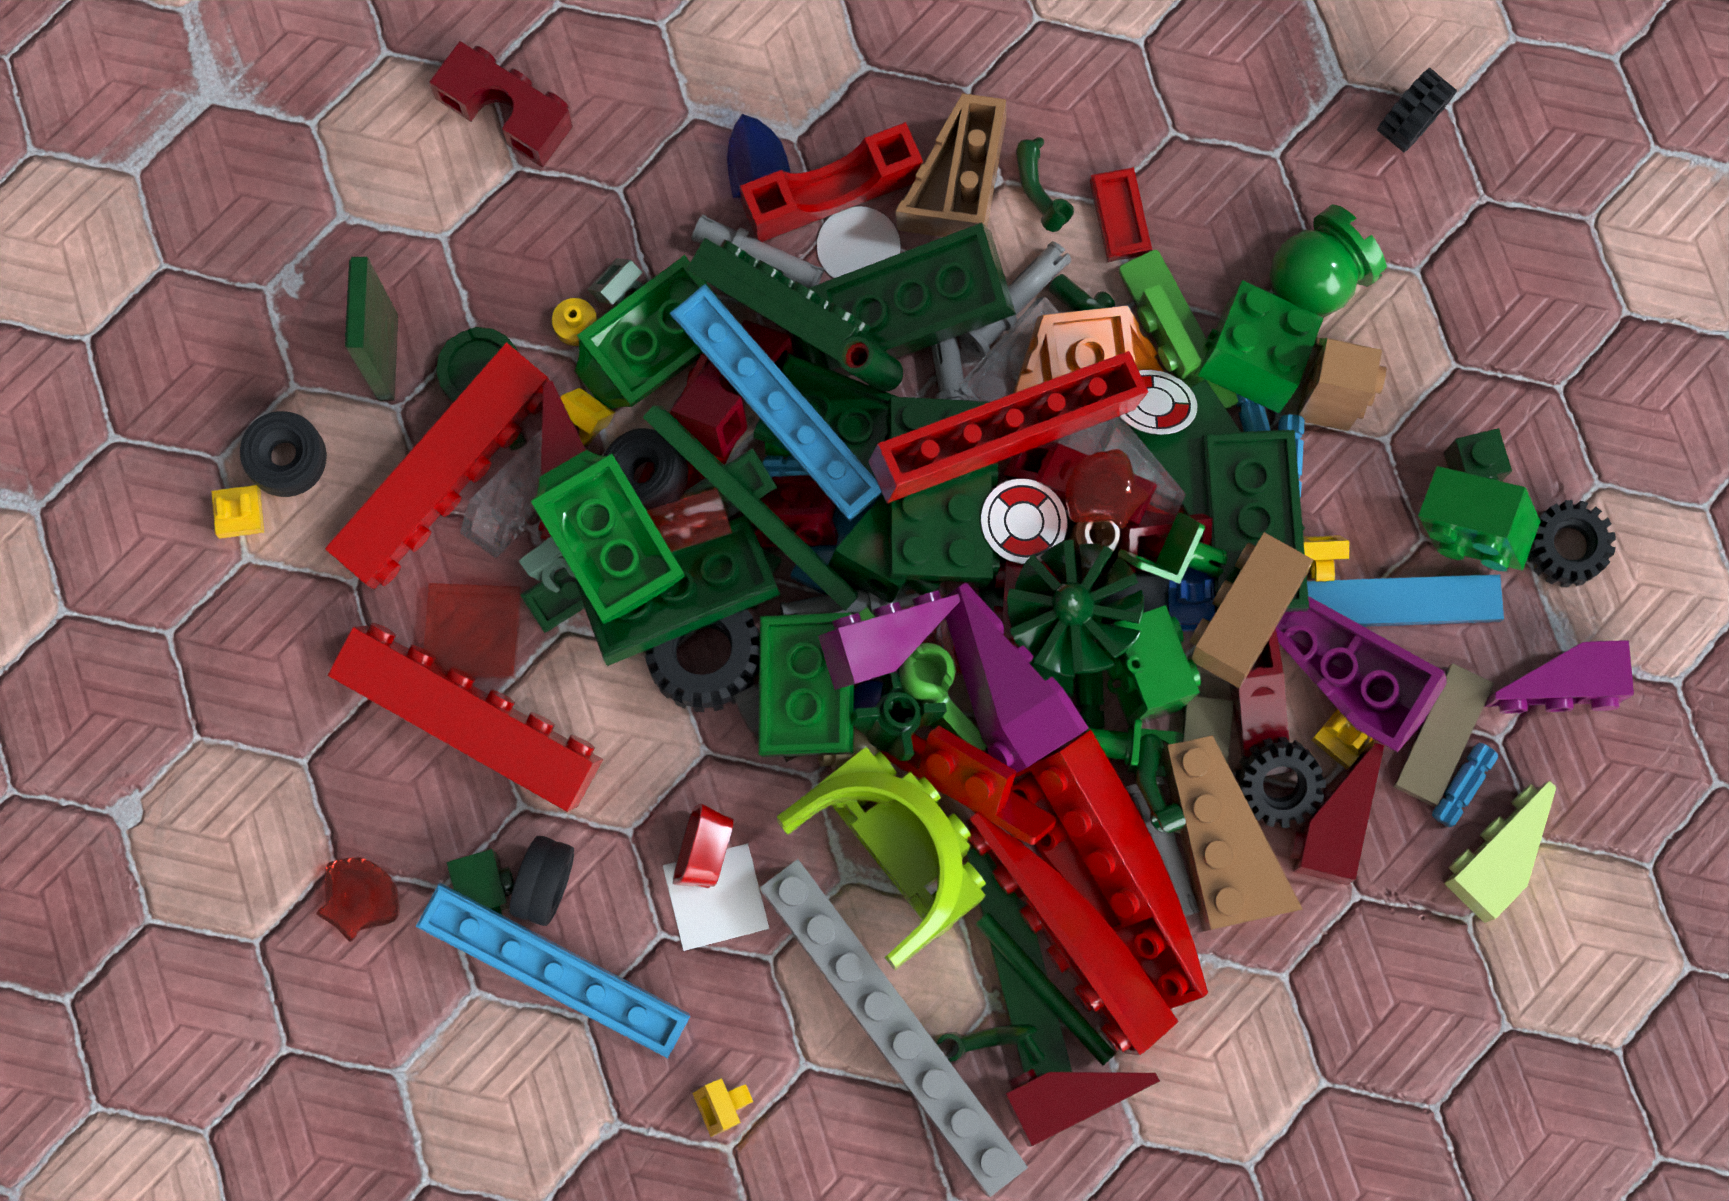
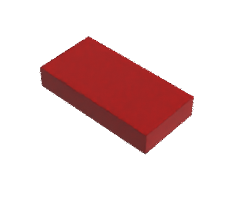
(1120, 214)

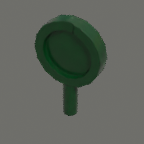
(465, 358)

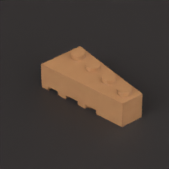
(1223, 845)

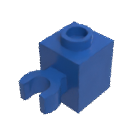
(1191, 599)

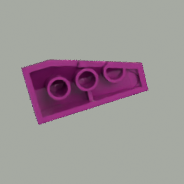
(1363, 674)
(1013, 705)

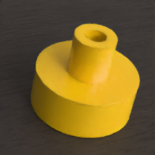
(572, 318)

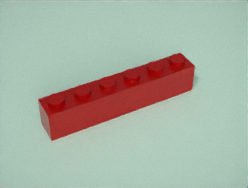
(1007, 426)
(439, 468)
(466, 716)

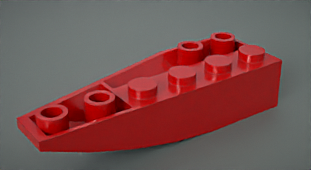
(1113, 862)
(1079, 941)

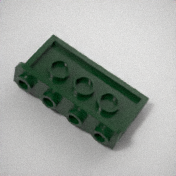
(940, 528)

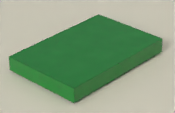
(796, 694)

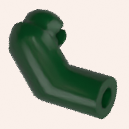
(1077, 298)

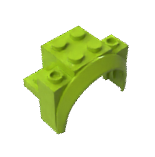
(905, 838)

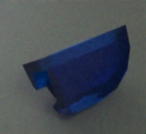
(753, 153)

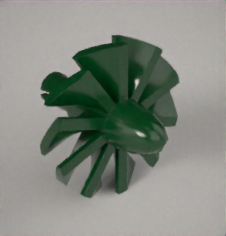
(1065, 619)

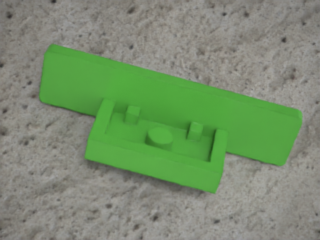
(1169, 320)

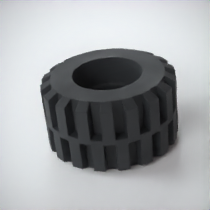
(712, 688)

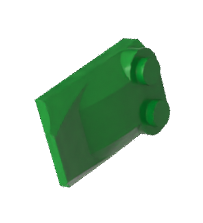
(638, 341)
(605, 534)

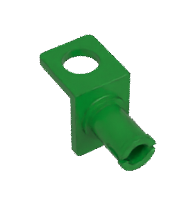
(1181, 551)
(1127, 744)

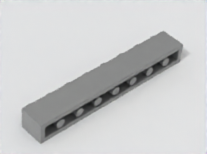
(893, 1028)

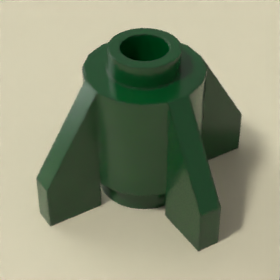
(895, 719)

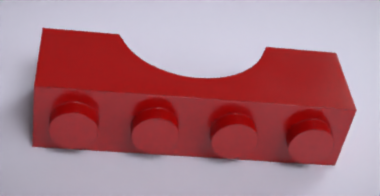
(797, 199)

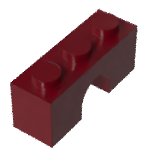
(473, 80)
(712, 406)

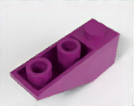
(881, 644)
(1585, 674)

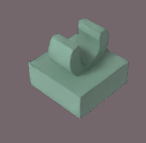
(615, 281)
(544, 562)

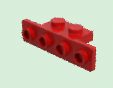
(976, 782)

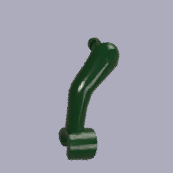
(1055, 212)
(1162, 817)
(995, 1037)

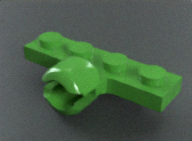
(927, 678)

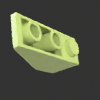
(1504, 862)

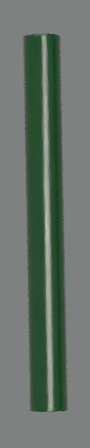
(1045, 989)

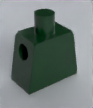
(865, 557)

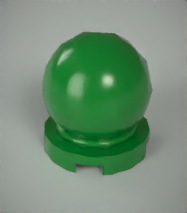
(1325, 264)

